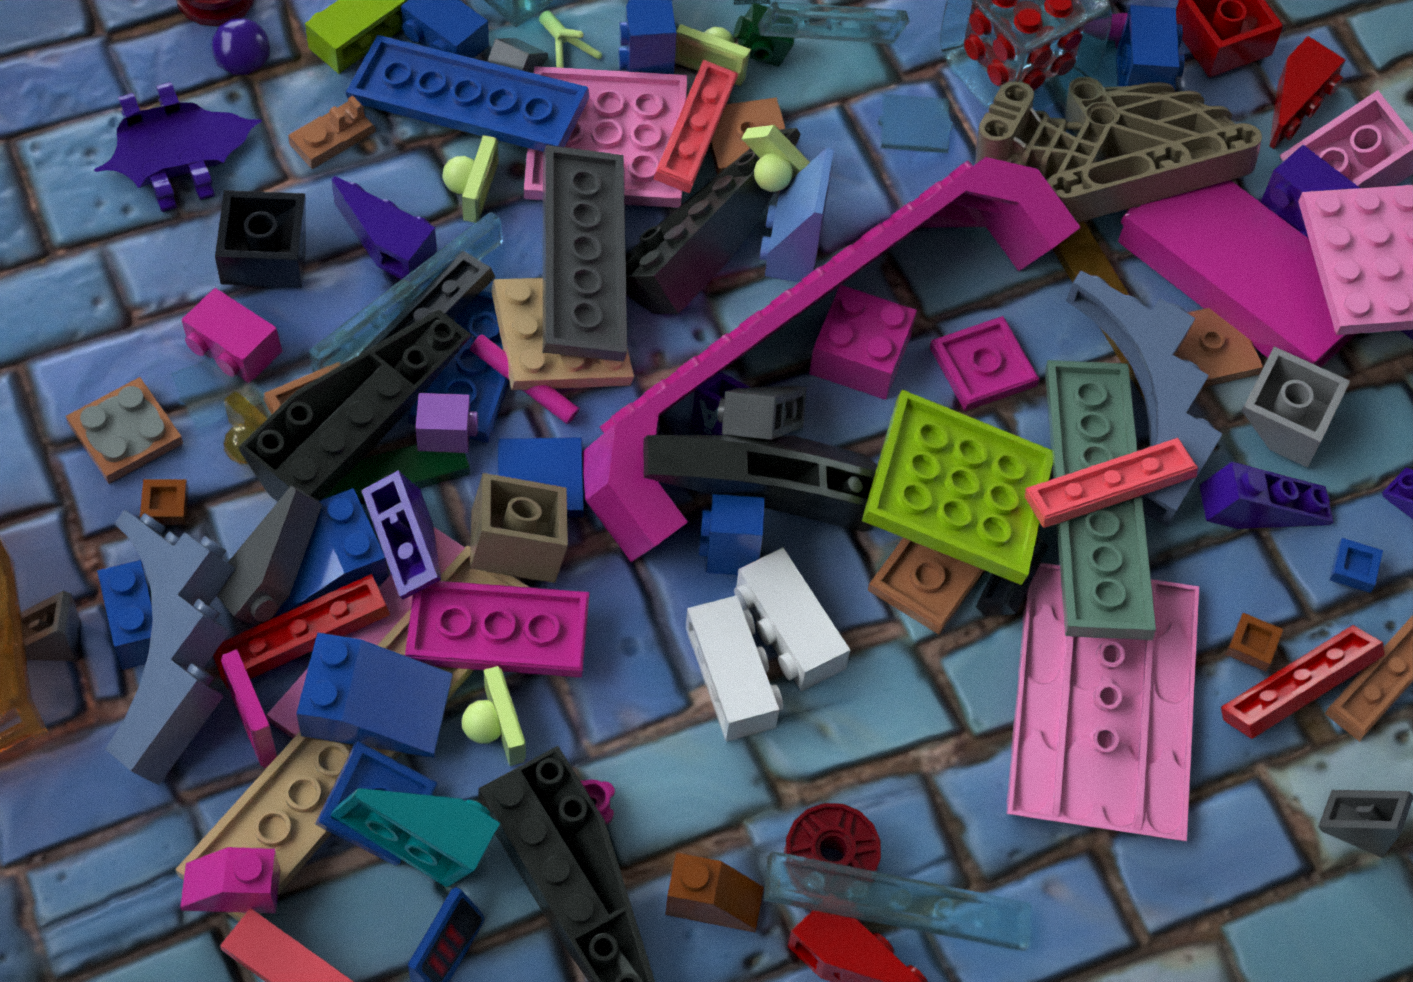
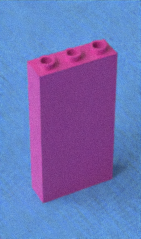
(1240, 264)

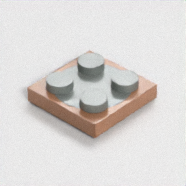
(124, 430)

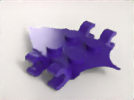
(174, 142)

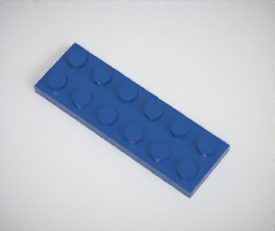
(468, 94)

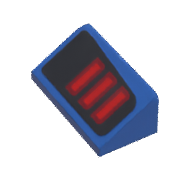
(446, 939)

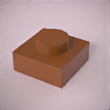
(165, 500)
(1254, 642)

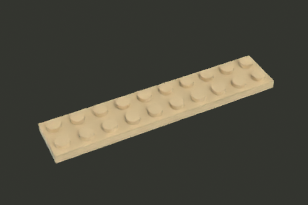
(291, 792)

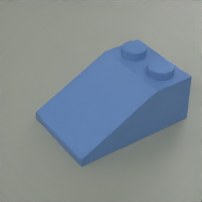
(798, 222)

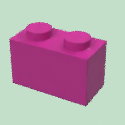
(231, 335)

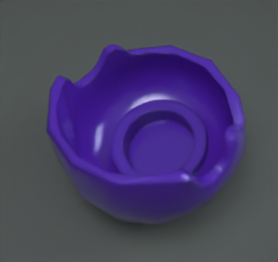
(240, 46)

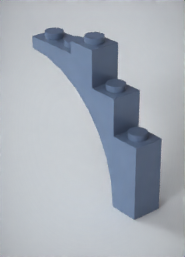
(1168, 383)
(174, 688)

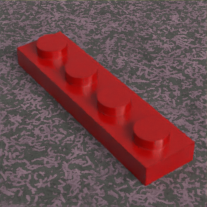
(296, 630)
(1302, 681)

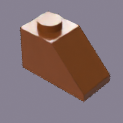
(713, 893)

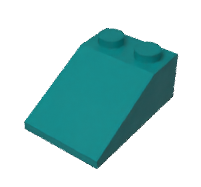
(426, 831)

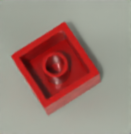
(1228, 32)

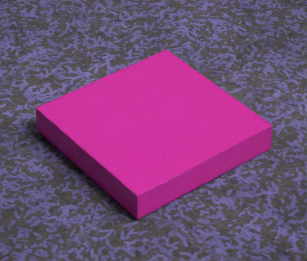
(984, 363)
(249, 708)

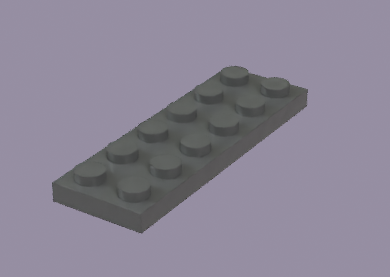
(584, 254)

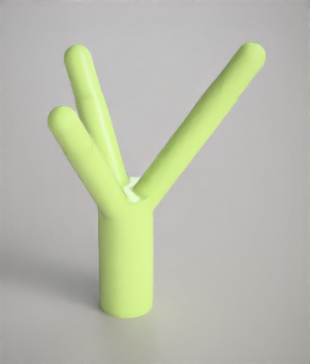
(565, 35)

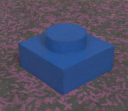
(1356, 565)

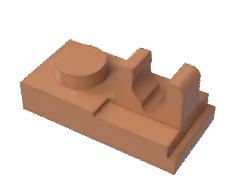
(331, 133)

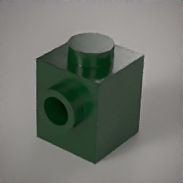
(763, 48)

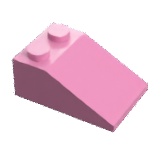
(1365, 144)

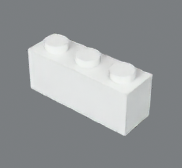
(791, 619)
(733, 667)

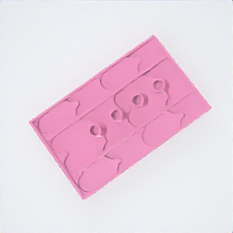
(1105, 718)

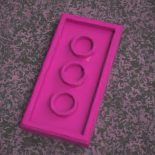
(499, 627)

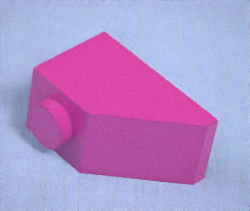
(232, 881)

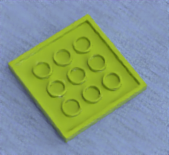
(958, 487)

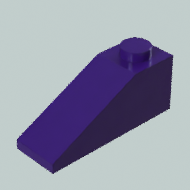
(404, 532)

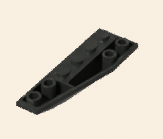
(697, 237)
(350, 409)
(787, 471)
(568, 865)

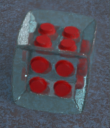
(1024, 42)

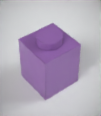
(445, 422)

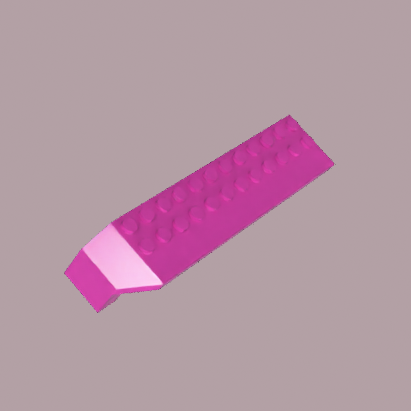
(992, 194)

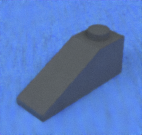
(762, 411)
(270, 559)

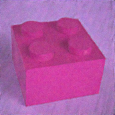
(862, 342)

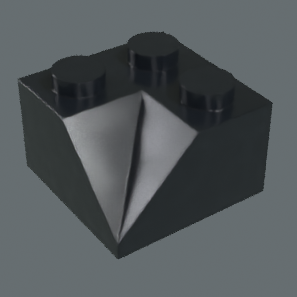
(261, 239)

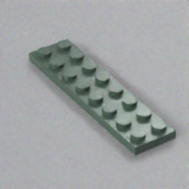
(1106, 550)

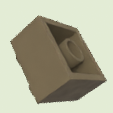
(518, 528)

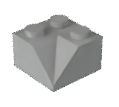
(1293, 405)

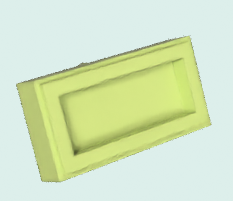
(713, 45)
(778, 157)
(473, 177)
(495, 718)

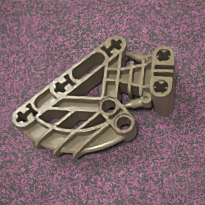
(1157, 136)

